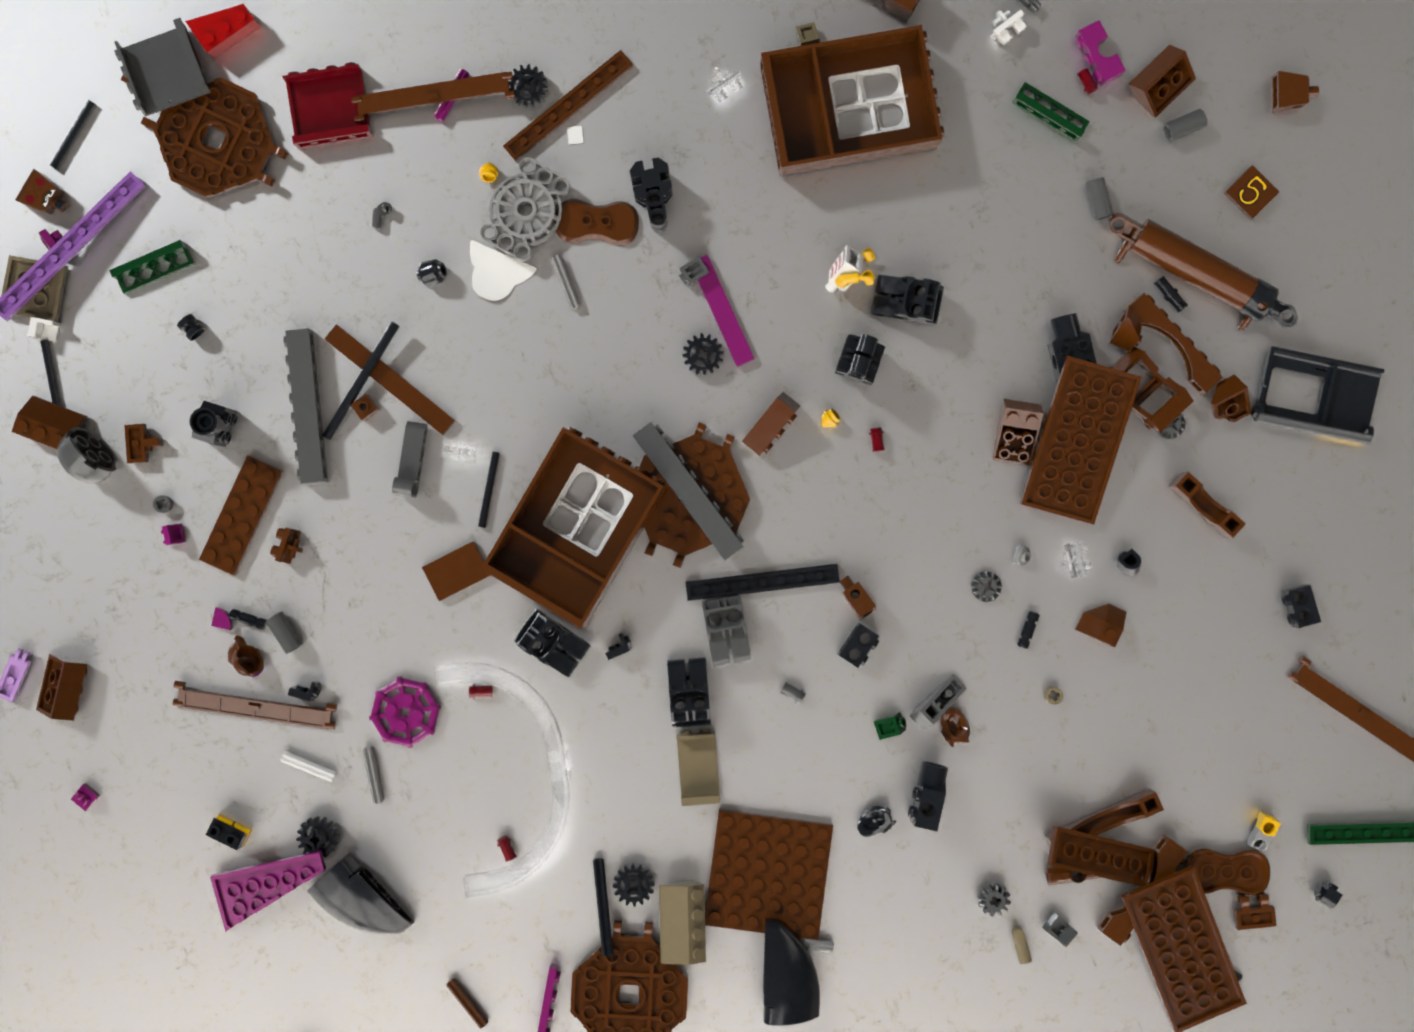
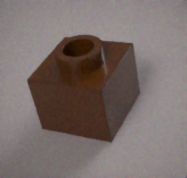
(369, 411)

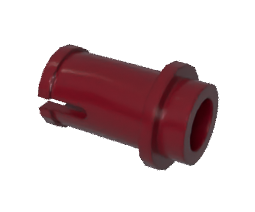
(1087, 81)
(877, 439)
(480, 691)
(506, 848)

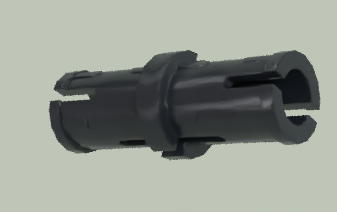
(1170, 294)

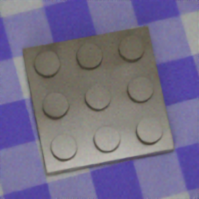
(48, 300)

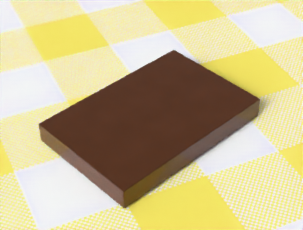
(455, 571)

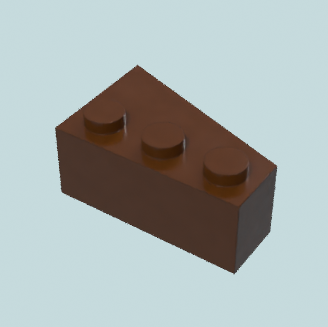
(771, 424)

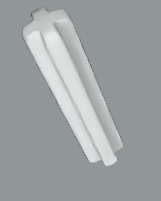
(308, 766)

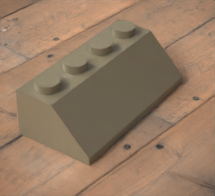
(682, 923)

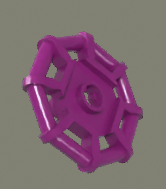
(403, 723)

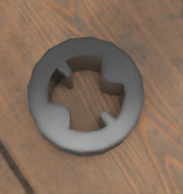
(164, 509)

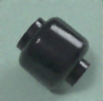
(431, 272)

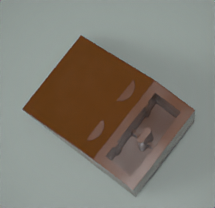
(1017, 431)

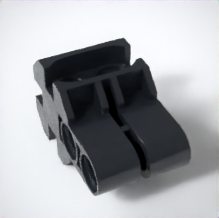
(652, 189)
(907, 299)
(860, 358)
(557, 636)
(698, 690)

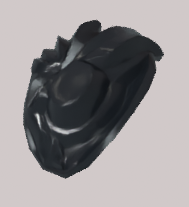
(875, 821)

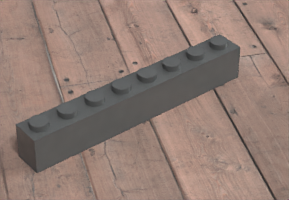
(306, 406)
(688, 491)

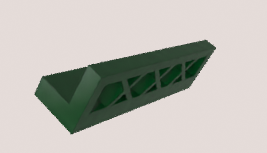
(1048, 115)
(149, 260)

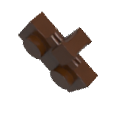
(139, 443)

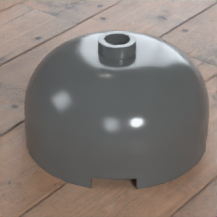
(85, 456)

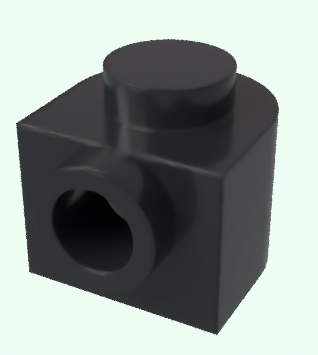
(1129, 562)
(1327, 895)

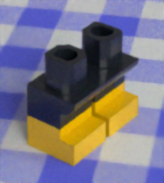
(223, 831)

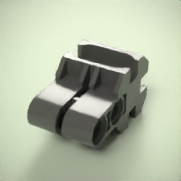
(736, 630)

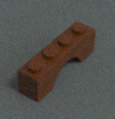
(1219, 517)

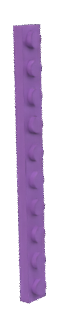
(69, 245)

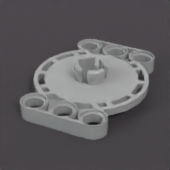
(521, 193)

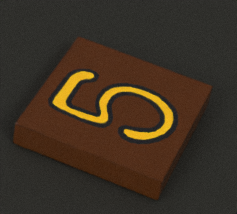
(1251, 192)

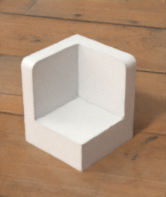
(43, 329)

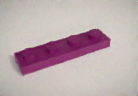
(549, 997)

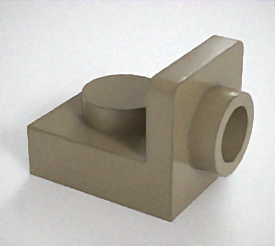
(807, 34)

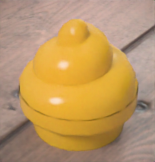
(488, 172)
(830, 418)

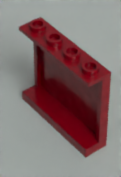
(324, 107)

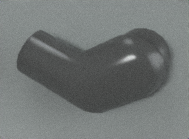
(380, 212)

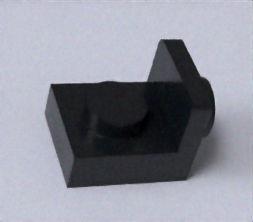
(617, 650)
(302, 691)

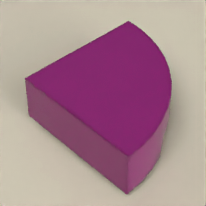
(221, 619)

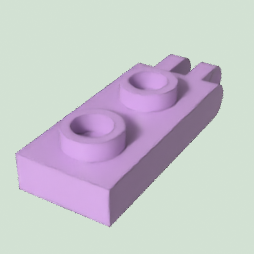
(14, 675)

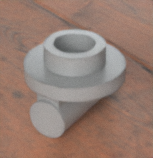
(1022, 555)

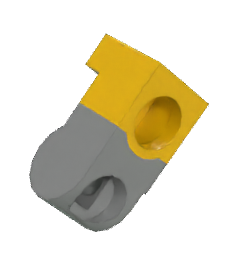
(1263, 831)

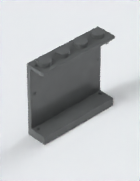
(162, 70)

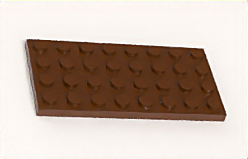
(1080, 439)
(1183, 949)

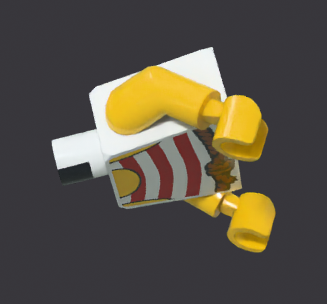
(848, 269)

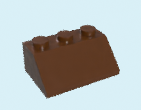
(1162, 80)
(46, 421)
(61, 687)

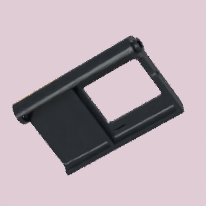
(1344, 400)

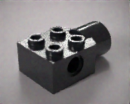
(1069, 341)
(213, 423)
(931, 790)

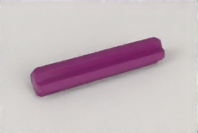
(445, 107)

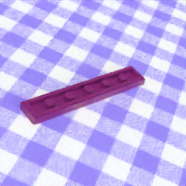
(724, 315)

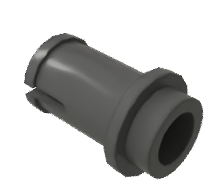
(793, 693)

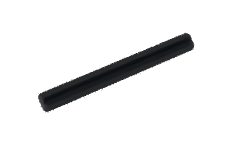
(603, 907)

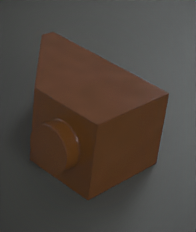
(1127, 330)

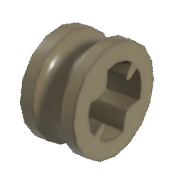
(1056, 690)

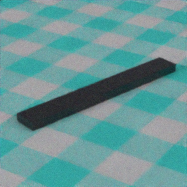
(762, 582)

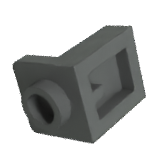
(693, 271)

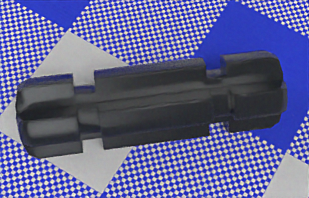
(247, 619)
(1028, 629)

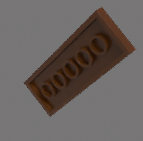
(241, 515)
(1100, 857)

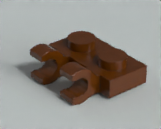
(1254, 917)

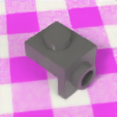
(1060, 929)

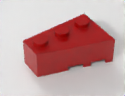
(223, 29)

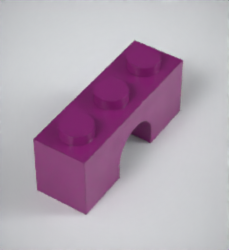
(1104, 68)

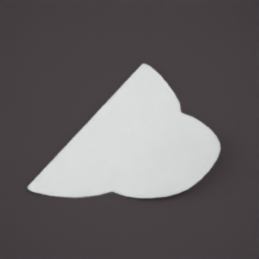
(496, 272)

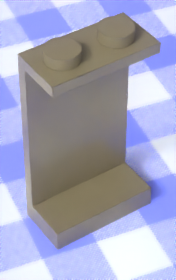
(698, 767)

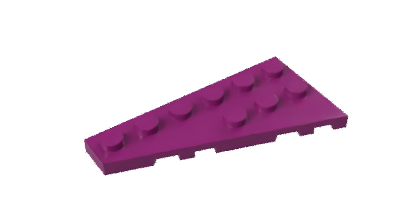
(257, 886)

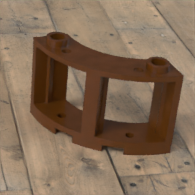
(1172, 408)

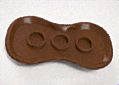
(612, 222)
(1243, 872)

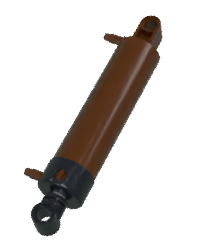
(1203, 270)

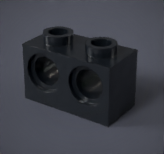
(1306, 604)
(854, 642)

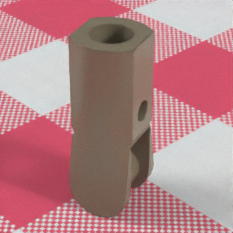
(1021, 945)

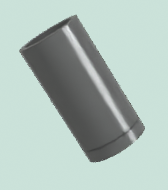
(1185, 125)
(1099, 198)
(284, 632)

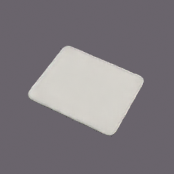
(575, 135)

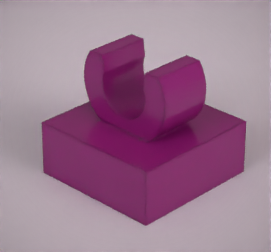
(49, 240)
(173, 534)
(85, 797)

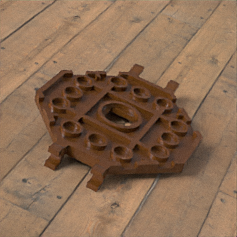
(242, 153)
(716, 471)
(633, 962)

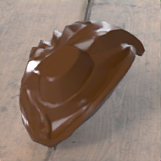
(955, 727)

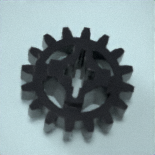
(531, 80)
(711, 350)
(323, 831)
(639, 890)

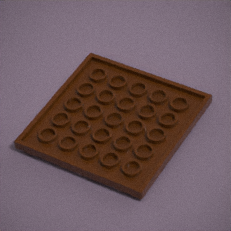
(768, 871)

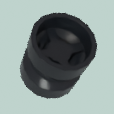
(190, 327)

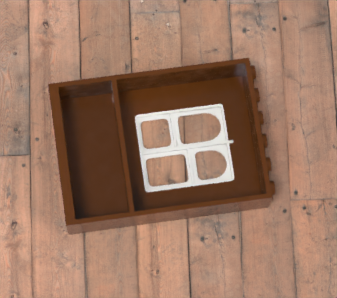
(805, 109)
(555, 565)

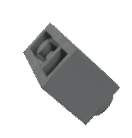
(937, 703)

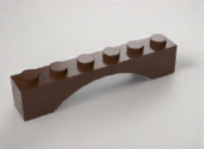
(1199, 371)
(1123, 812)
(1166, 859)

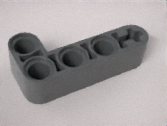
(411, 460)

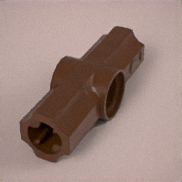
(1059, 876)

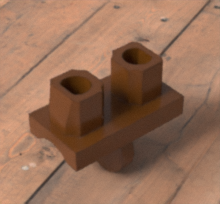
(288, 545)

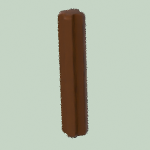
(467, 1003)

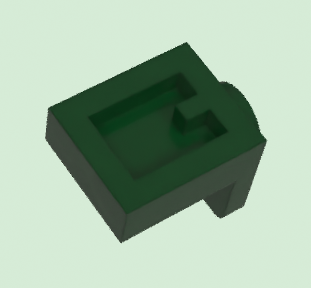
(890, 726)

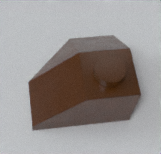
(1231, 400)
(1103, 624)

